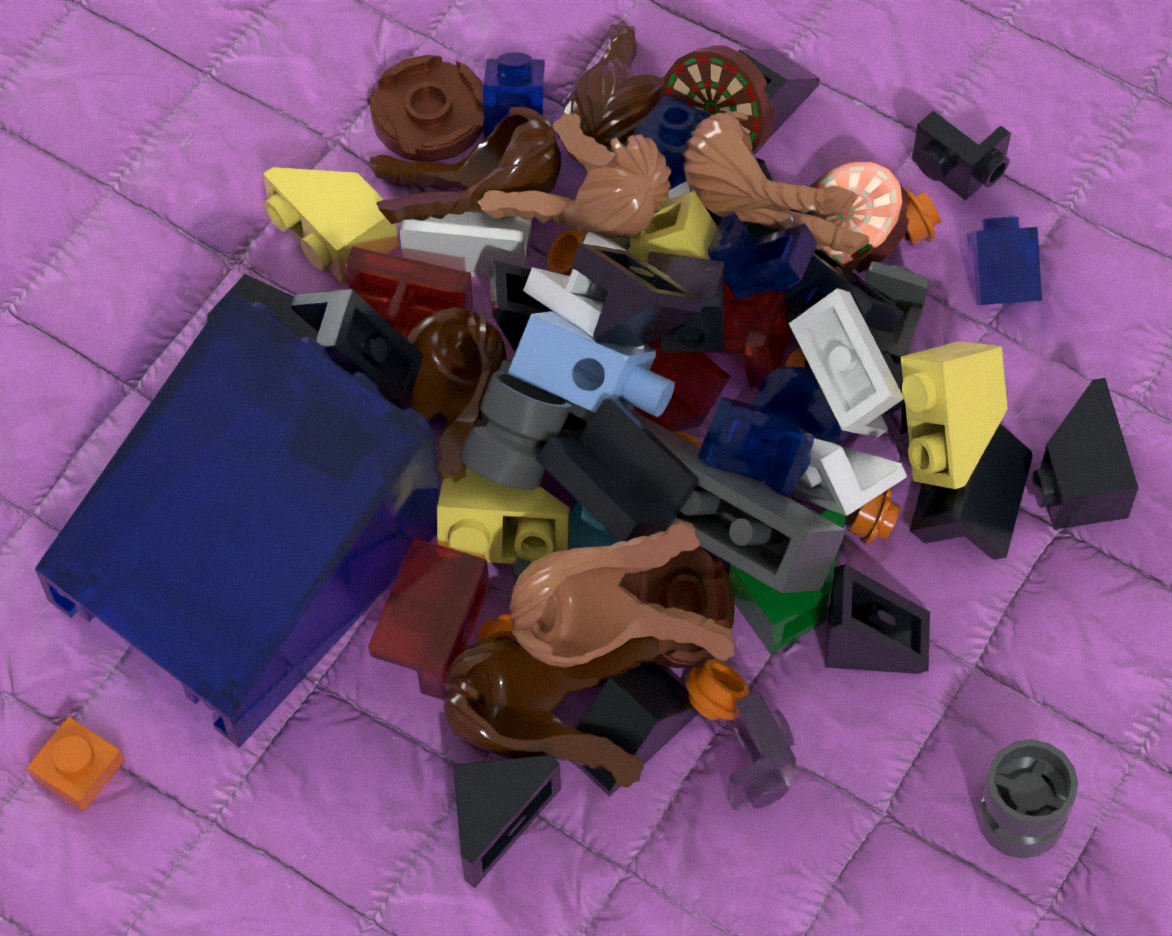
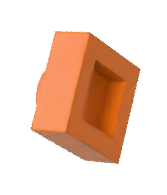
(75, 764)

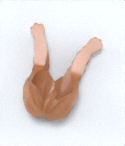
(731, 181)
(616, 196)
(575, 610)

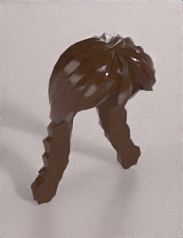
(610, 95)
(513, 158)
(453, 377)
(505, 702)

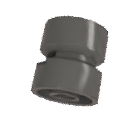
(515, 432)
(1027, 798)

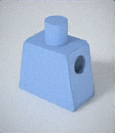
(586, 372)

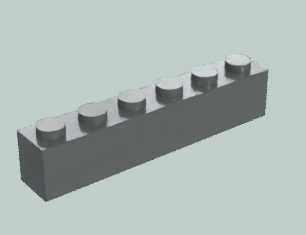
(743, 517)

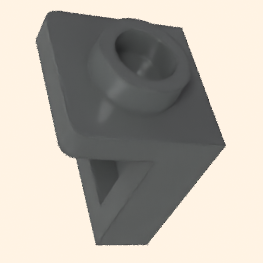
(906, 292)

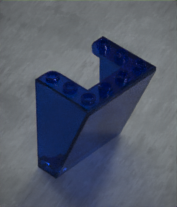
(248, 516)

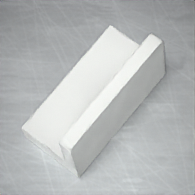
(467, 241)
(847, 363)
(845, 477)

